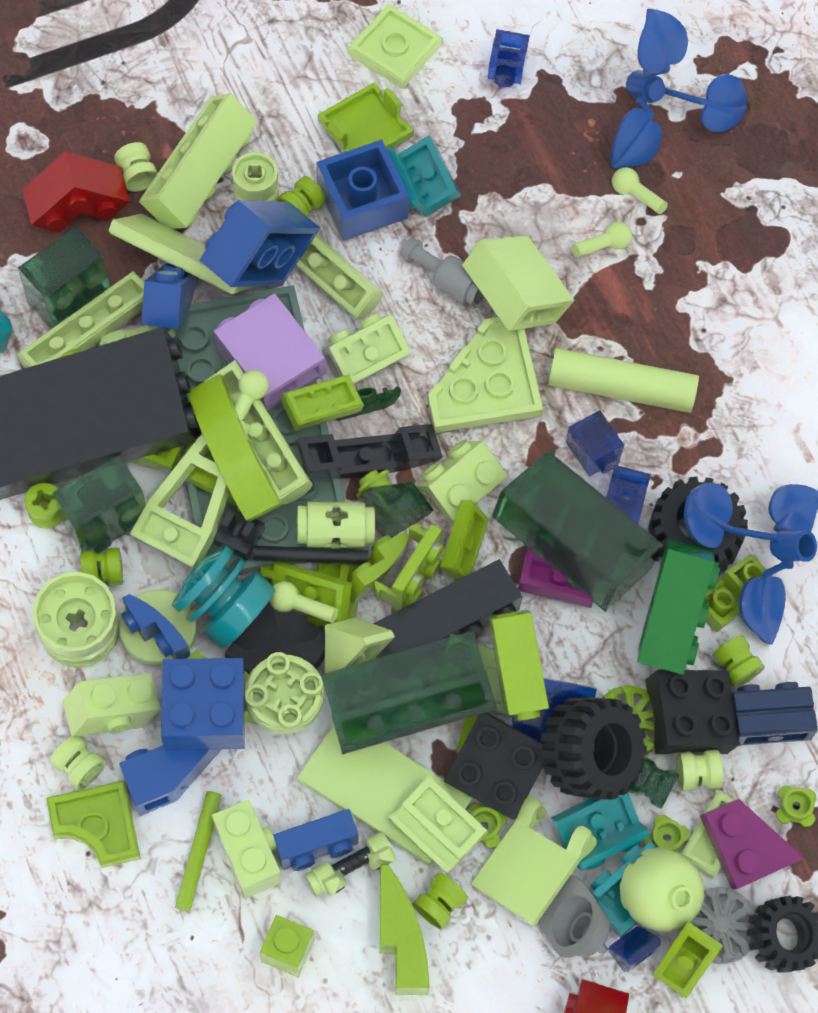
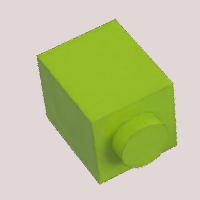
(287, 946)

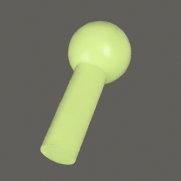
(627, 182)
(617, 236)
(287, 598)

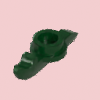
(374, 401)

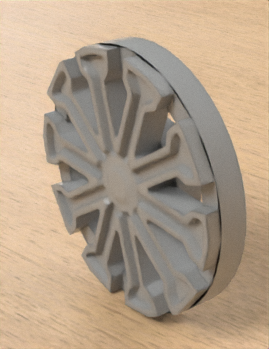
(722, 924)

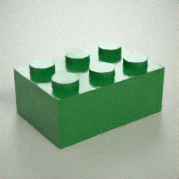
(678, 607)

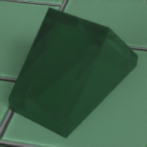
(397, 507)

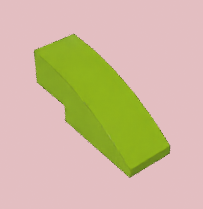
(402, 936)

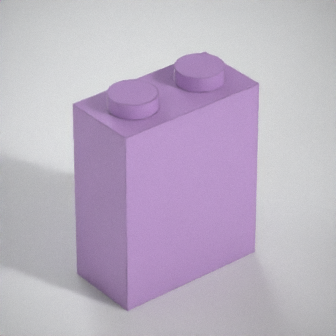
(273, 343)

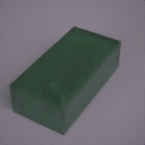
(576, 530)

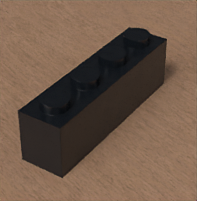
(453, 609)

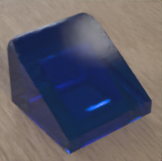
(634, 948)

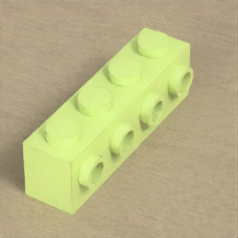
(199, 161)

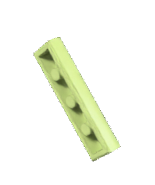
(339, 279)
(89, 323)
(623, 380)
(269, 444)

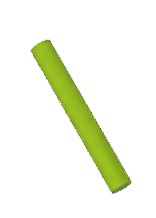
(198, 852)

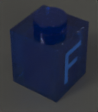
(595, 444)

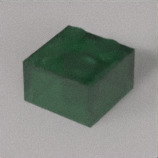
(64, 277)
(100, 505)

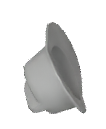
(575, 921)

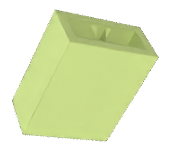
(517, 282)

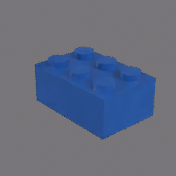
(259, 243)

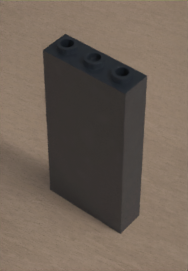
(92, 408)

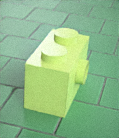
(111, 705)
(248, 848)

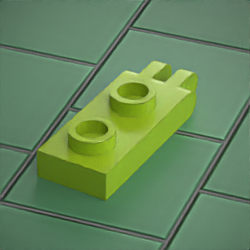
(313, 585)

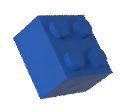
(362, 189)
(203, 704)

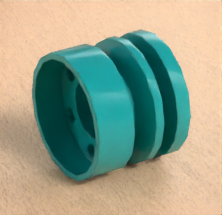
(223, 596)

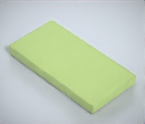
(168, 246)
(371, 785)

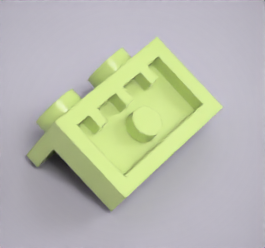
(367, 349)

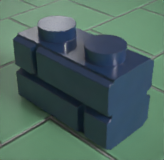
(774, 714)

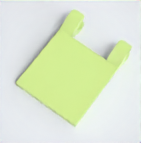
(529, 868)

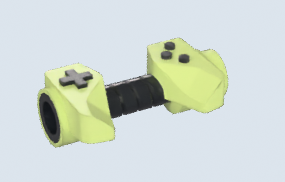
(331, 879)

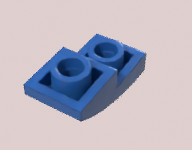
(151, 623)

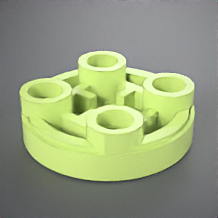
(148, 651)
(284, 694)

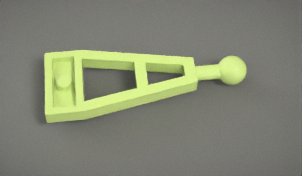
(168, 531)

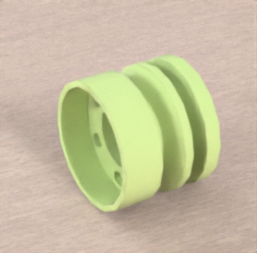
(68, 601)

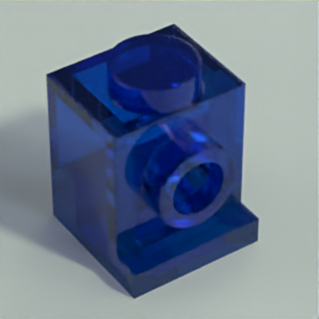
(505, 63)
(628, 484)

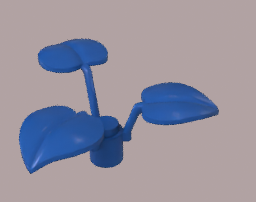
(662, 44)
(793, 511)

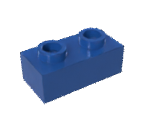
(325, 836)

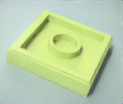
(395, 46)

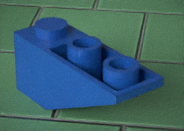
(168, 297)
(162, 775)

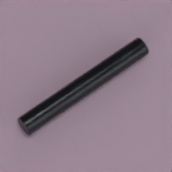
(310, 555)

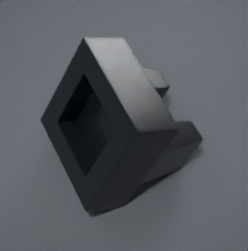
(239, 533)

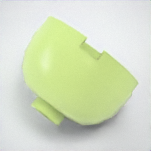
(662, 890)

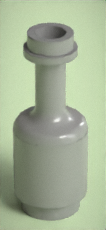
(448, 275)

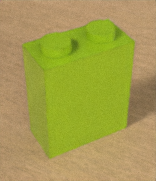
(518, 664)

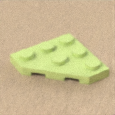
(487, 382)

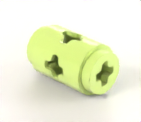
(354, 524)

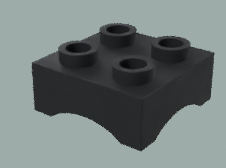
(278, 632)
(692, 711)
(497, 765)

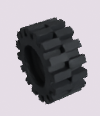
(766, 938)

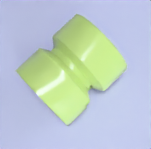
(255, 178)

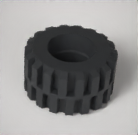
(670, 509)
(616, 743)

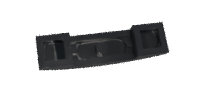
(359, 456)

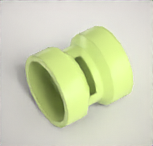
(135, 164)
(78, 762)
(699, 770)

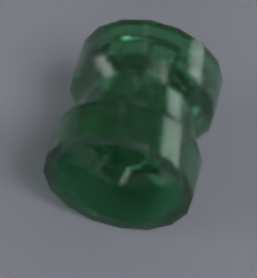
(654, 783)

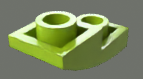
(380, 562)
(724, 600)

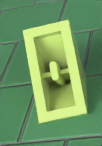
(353, 642)

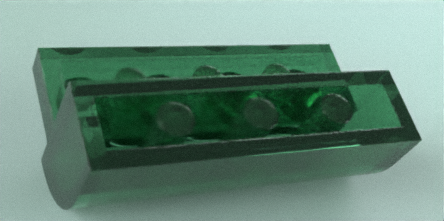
(408, 692)

